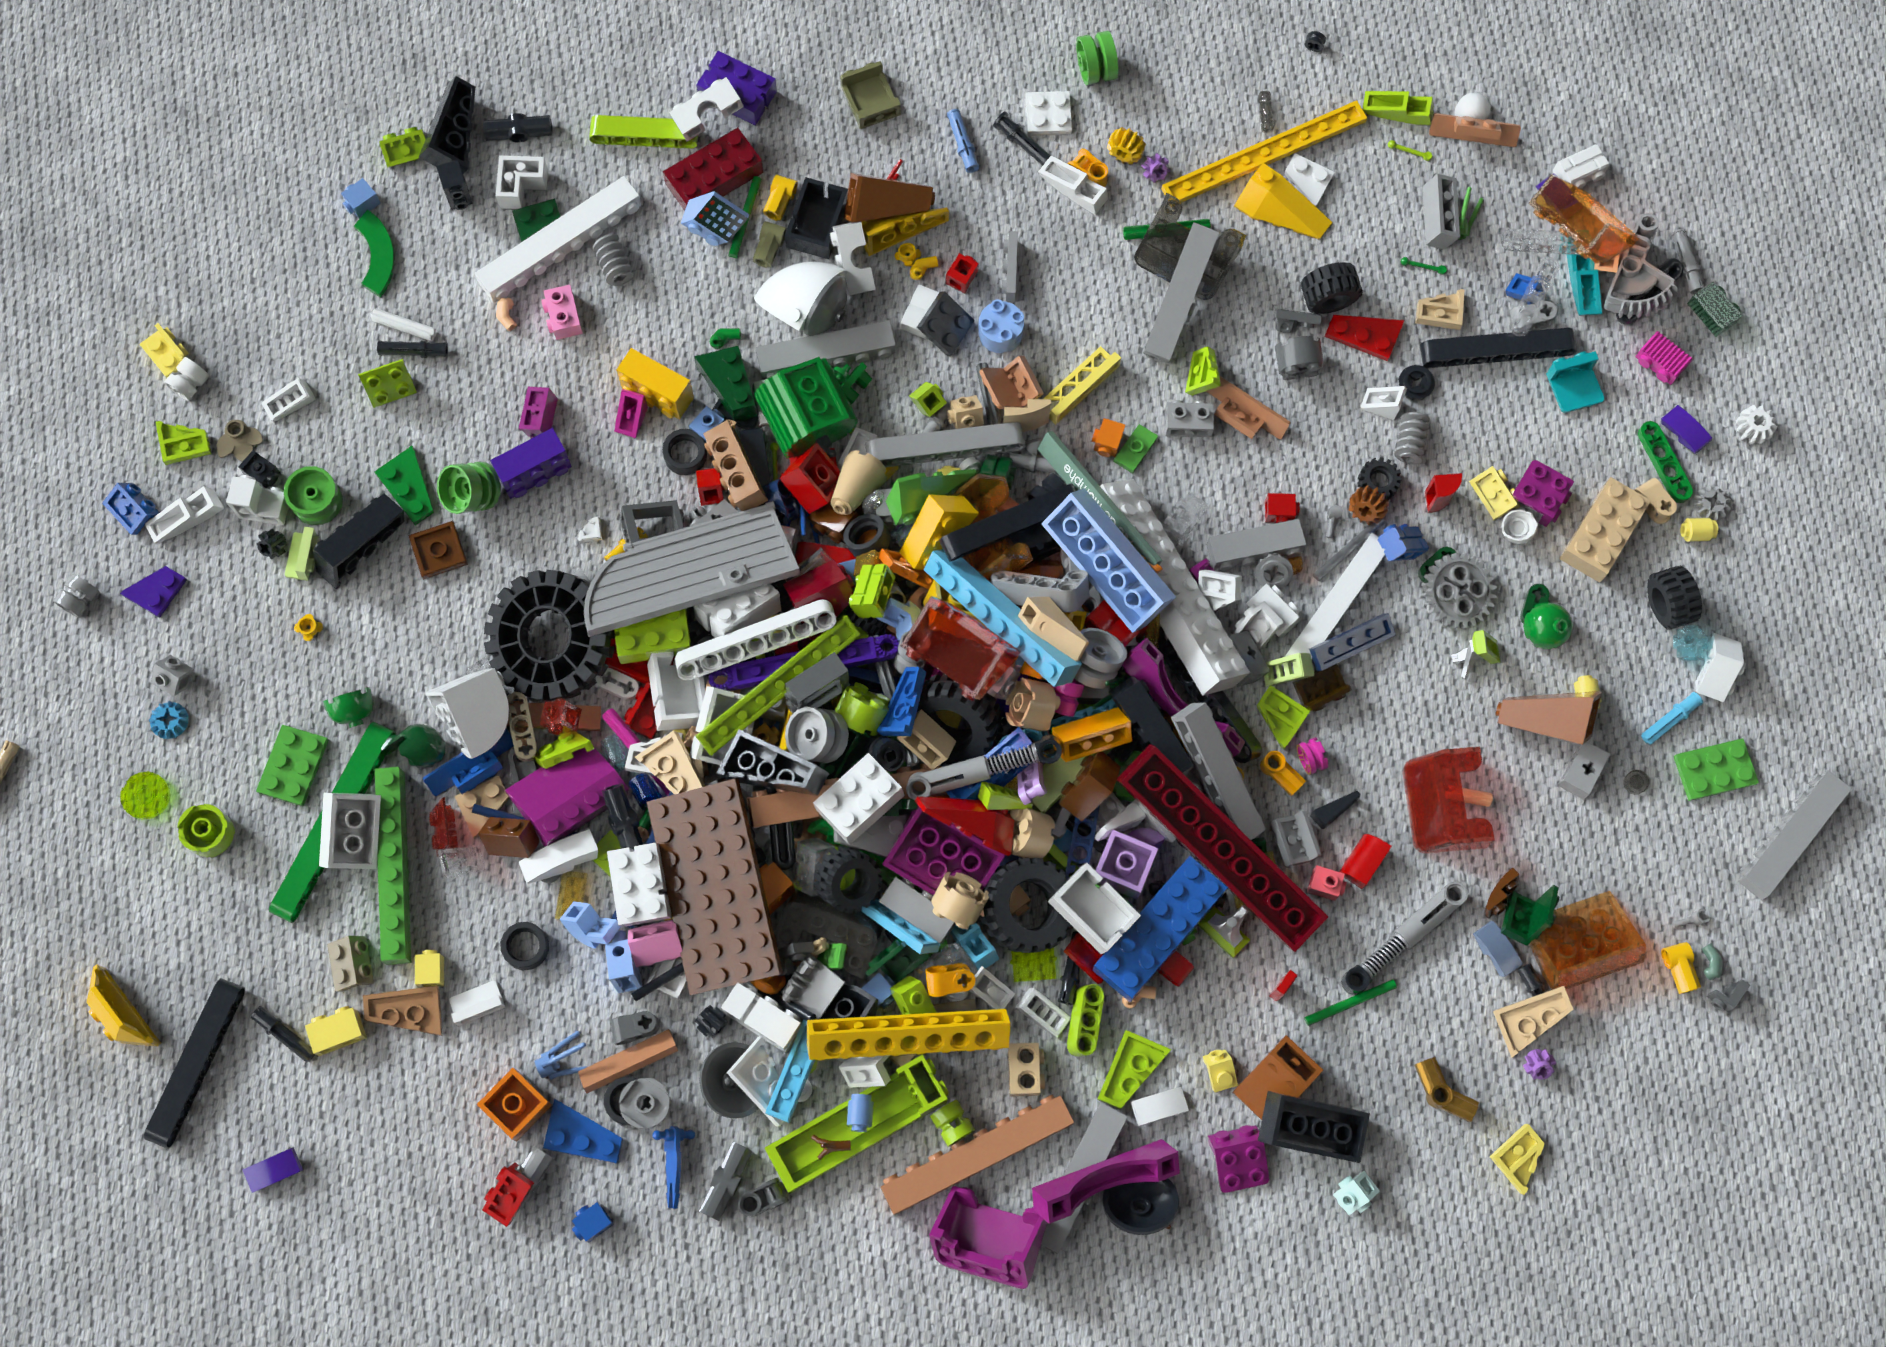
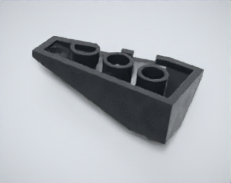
(849, 1003)

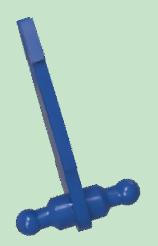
(673, 1160)

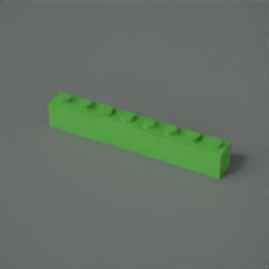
(393, 867)

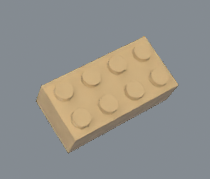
(1605, 529)

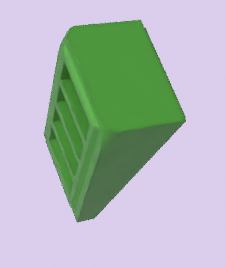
(834, 956)

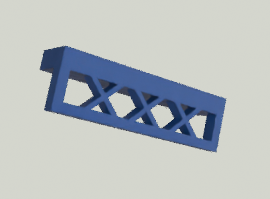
(1015, 740)

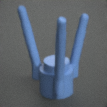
(549, 1062)

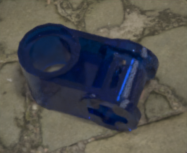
(644, 789)

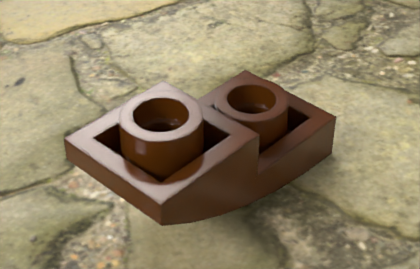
(1498, 899)

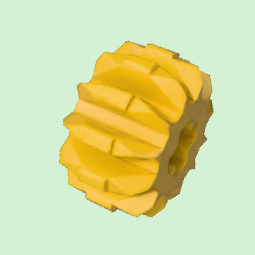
(1126, 145)

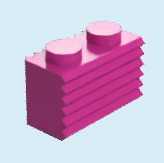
(1663, 358)

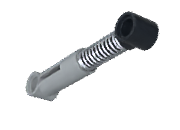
(981, 768)
(1406, 936)

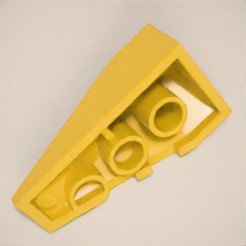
(1277, 201)
(892, 230)

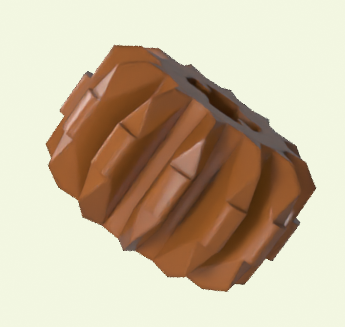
(1368, 505)

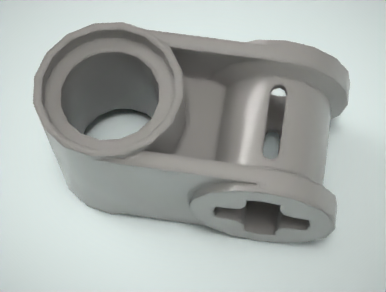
(1544, 315)

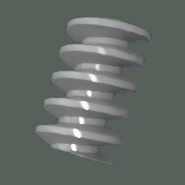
(612, 260)
(1410, 437)

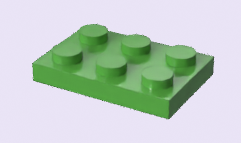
(292, 765)
(1716, 769)

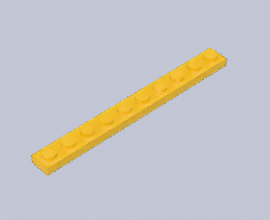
(1266, 152)

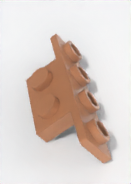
(1474, 129)
(1246, 412)

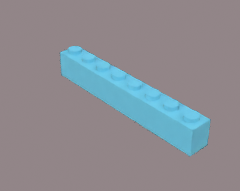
(1000, 616)

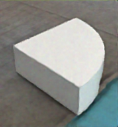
(591, 531)

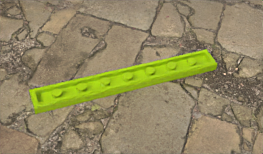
(773, 687)

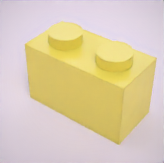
(335, 1031)

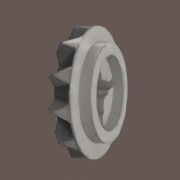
(1703, 507)
(1280, 578)

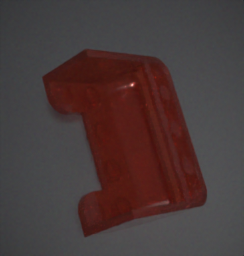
(1438, 802)

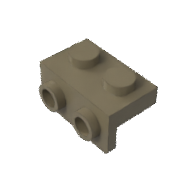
(350, 962)

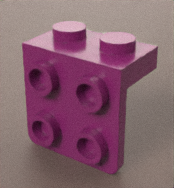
(1543, 491)
(1239, 1158)

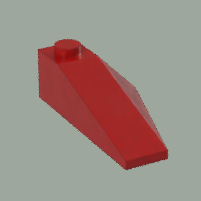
(971, 818)

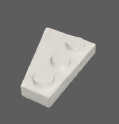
(756, 1076)

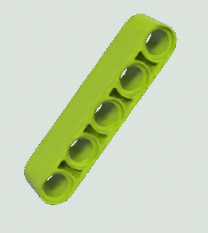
(638, 132)

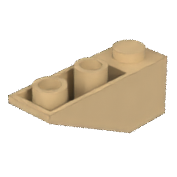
(1053, 626)

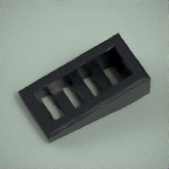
(1328, 813)

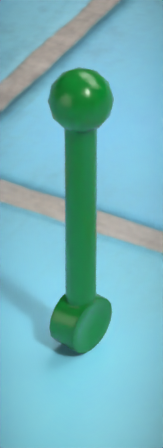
(1441, 269)

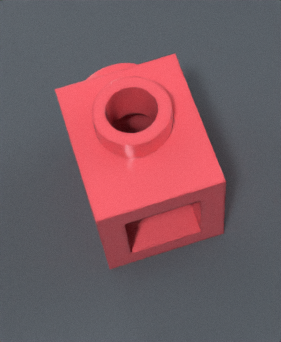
(1326, 883)

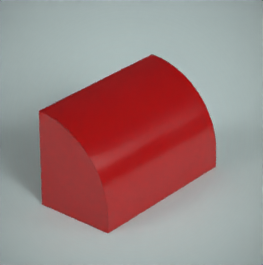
(1441, 491)
(1364, 860)

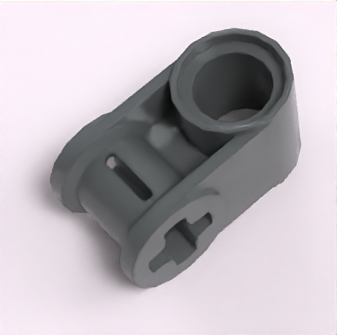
(629, 1027)
(764, 1198)

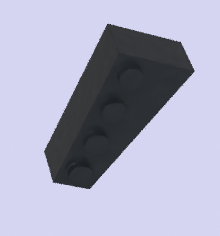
(451, 126)
(357, 539)
(1148, 723)
(769, 766)

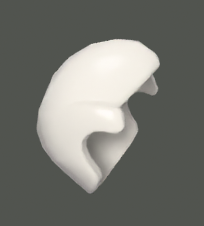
(1474, 106)
(1519, 526)

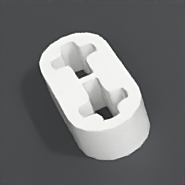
(615, 689)

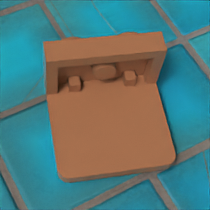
(1012, 384)

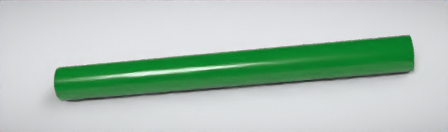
(748, 206)
(1350, 1002)

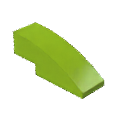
(1399, 106)

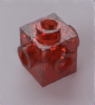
(560, 716)

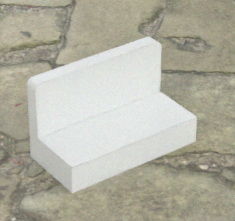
(476, 1003)
(865, 1071)

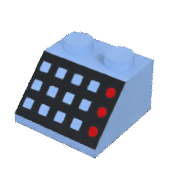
(713, 218)

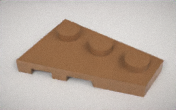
(406, 1009)

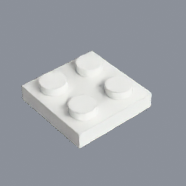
(1048, 113)

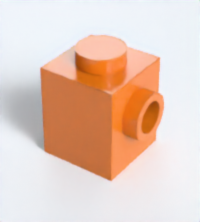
(1108, 437)

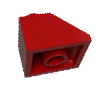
(812, 478)

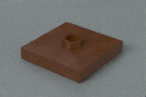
(438, 550)

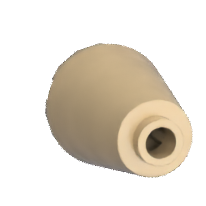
(857, 479)

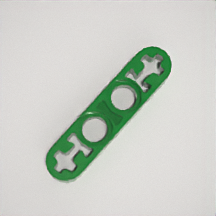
(1661, 463)

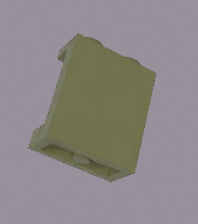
(869, 95)

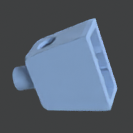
(621, 966)

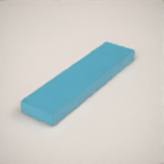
(901, 928)
(791, 1079)

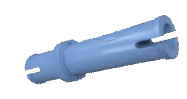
(963, 141)

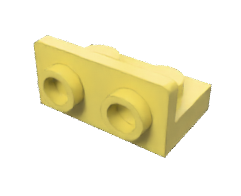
(163, 350)
(1494, 492)

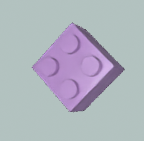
(1125, 863)

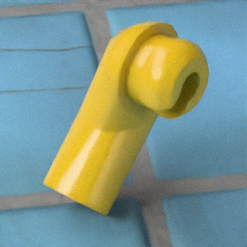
(921, 265)

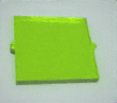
(1034, 966)

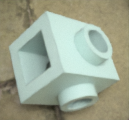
(1356, 1193)

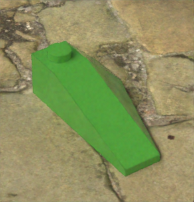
(912, 491)

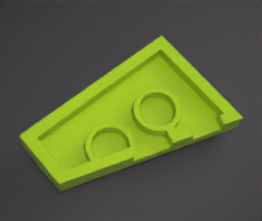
(1130, 1068)

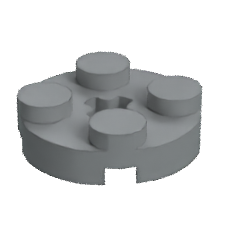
(647, 1117)

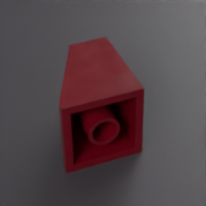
(821, 583)

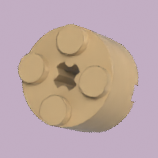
(1032, 705)
(1031, 833)
(959, 899)

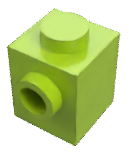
(928, 398)

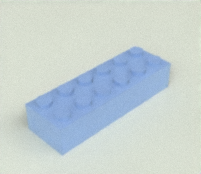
(1110, 560)

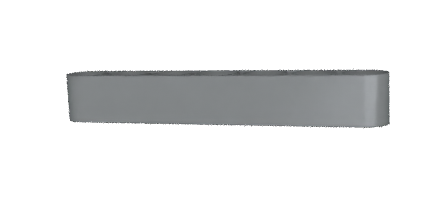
(947, 444)

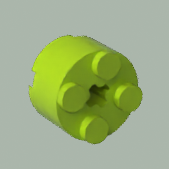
(862, 708)
(215, 840)

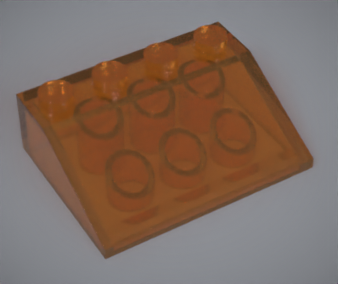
(1587, 942)

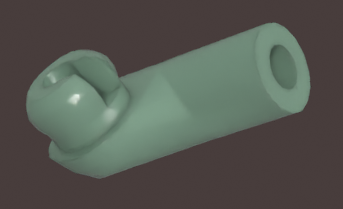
(1715, 962)

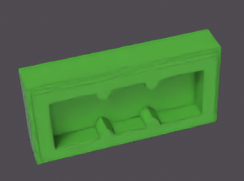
(1135, 448)

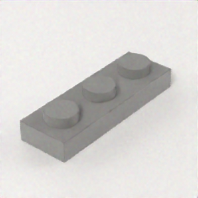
(1010, 266)

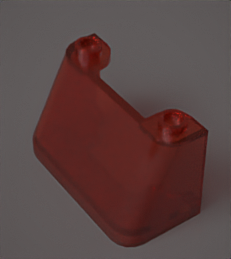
(959, 647)

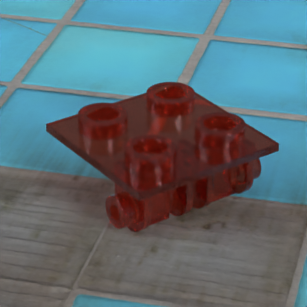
(442, 819)

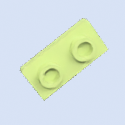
(301, 554)

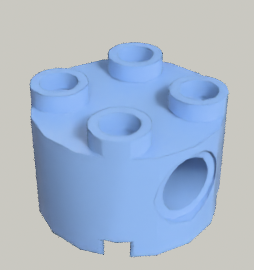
(1001, 326)

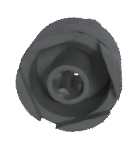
(1299, 356)

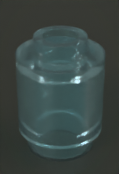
(614, 752)

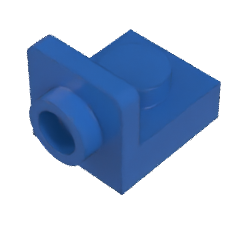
(1519, 285)

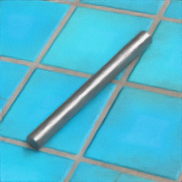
(1346, 550)

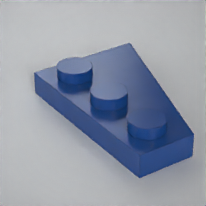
(904, 704)
(580, 1136)

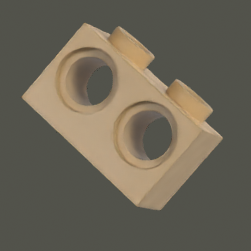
(1018, 1069)

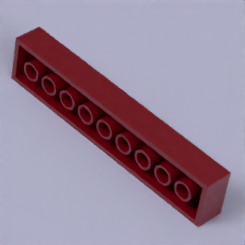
(1222, 848)

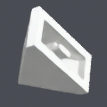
(1384, 401)

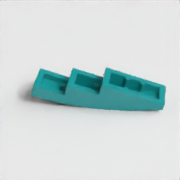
(1584, 285)

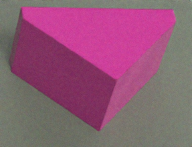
(630, 413)

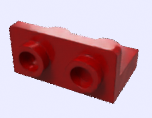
(642, 716)
(508, 1195)

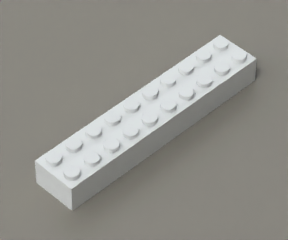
(1188, 618)

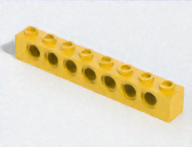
(975, 1032)

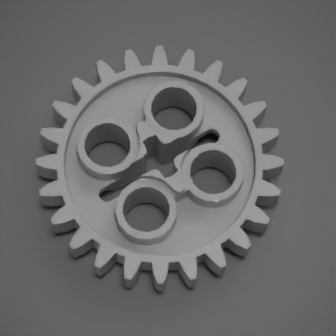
(1470, 574)

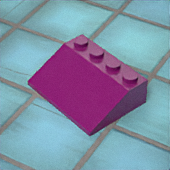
(565, 795)
(931, 849)

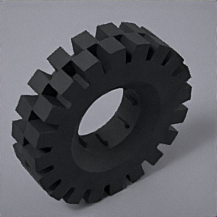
(509, 644)

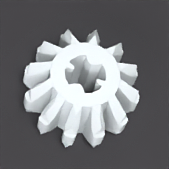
(1750, 430)

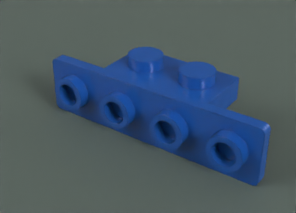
(468, 772)

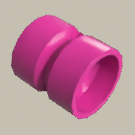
(1068, 695)

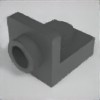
(1733, 992)

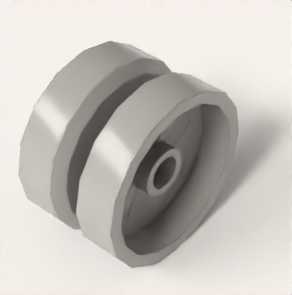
(1100, 659)
(816, 734)

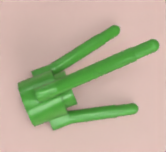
(1463, 225)

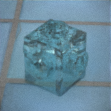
(1691, 651)

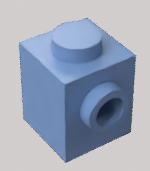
(359, 198)
(706, 420)
(879, 988)

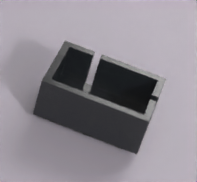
(815, 218)

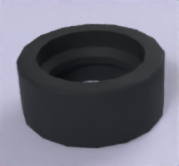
(682, 468)
(861, 525)
(507, 938)
(609, 1099)

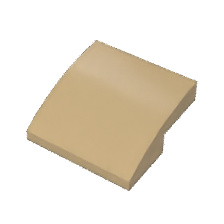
(1030, 418)

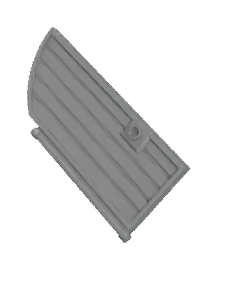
(689, 568)

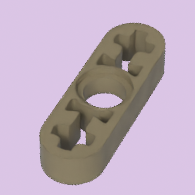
(527, 718)

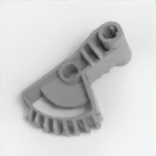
(1641, 277)

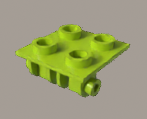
(387, 383)

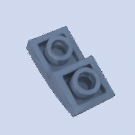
(1498, 948)

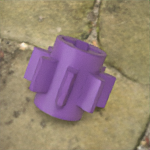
(1155, 168)
(1539, 1064)

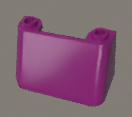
(987, 1239)

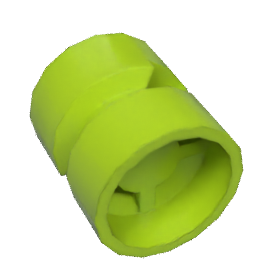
(948, 1114)

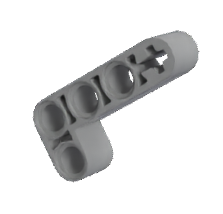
(1066, 593)

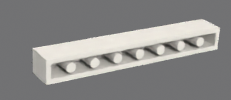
(558, 239)

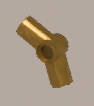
(1454, 1102)

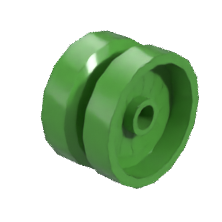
(1097, 57)
(313, 495)

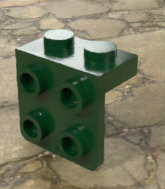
(1529, 918)
(897, 960)

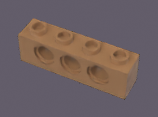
(734, 466)

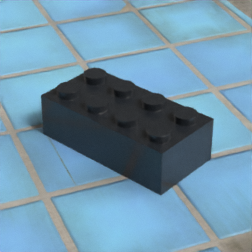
(1313, 1127)

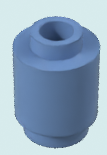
(860, 1112)

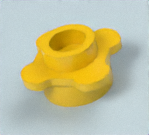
(903, 250)
(308, 620)

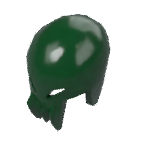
(419, 744)

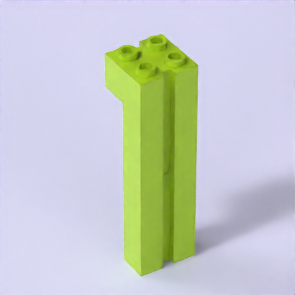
(904, 1100)

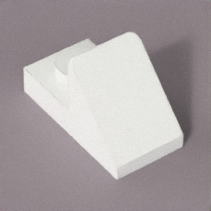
(991, 989)

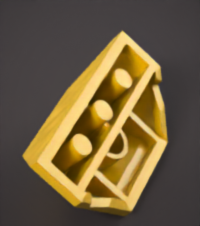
(116, 1011)

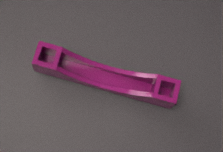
(1147, 664)
(1144, 1164)

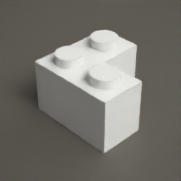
(517, 174)
(254, 503)
(1721, 667)

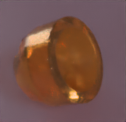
(1297, 564)

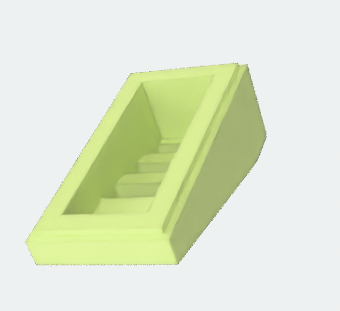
(1301, 664)

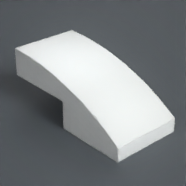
(1159, 1106)

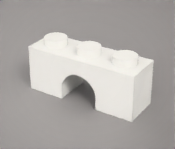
(718, 96)
(846, 239)

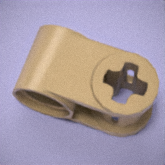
(1659, 501)

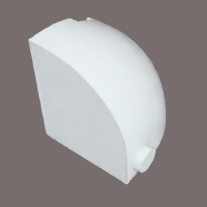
(794, 290)
(473, 710)

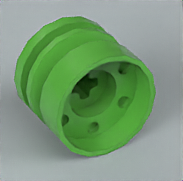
(468, 487)

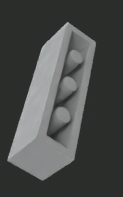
(1256, 543)

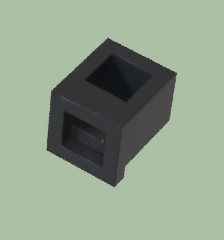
(252, 465)

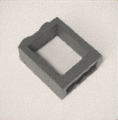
(634, 512)
(817, 684)

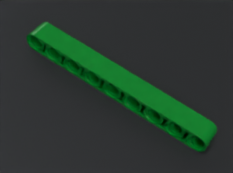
(305, 868)

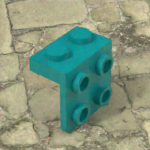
(1575, 382)

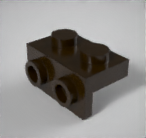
(1321, 688)

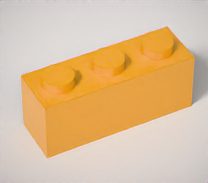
(1093, 734)

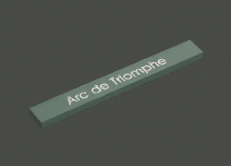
(1073, 472)

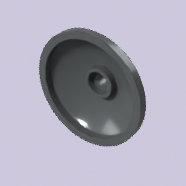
(827, 307)
(723, 1099)

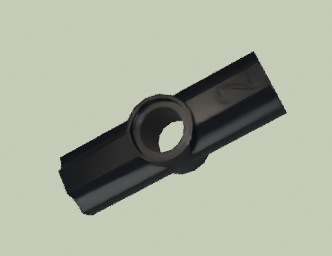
(518, 128)
(622, 817)

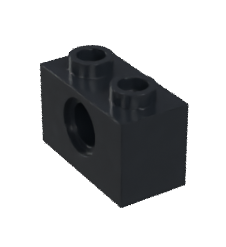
(454, 185)

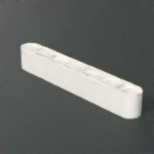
(1340, 597)
(746, 648)

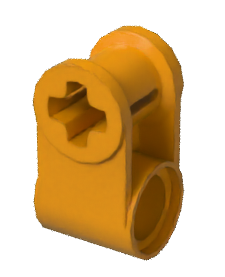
(1091, 166)
(945, 979)

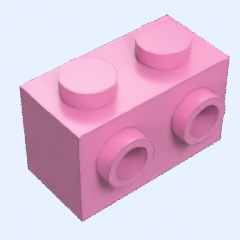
(562, 311)
(654, 943)

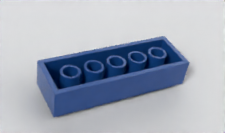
(1160, 929)

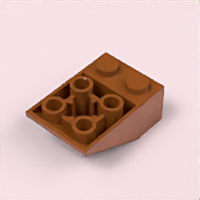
(1282, 1071)

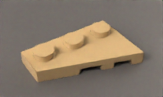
(672, 764)
(1531, 1017)

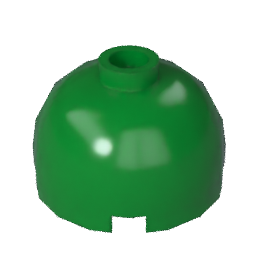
(1548, 625)
(350, 707)

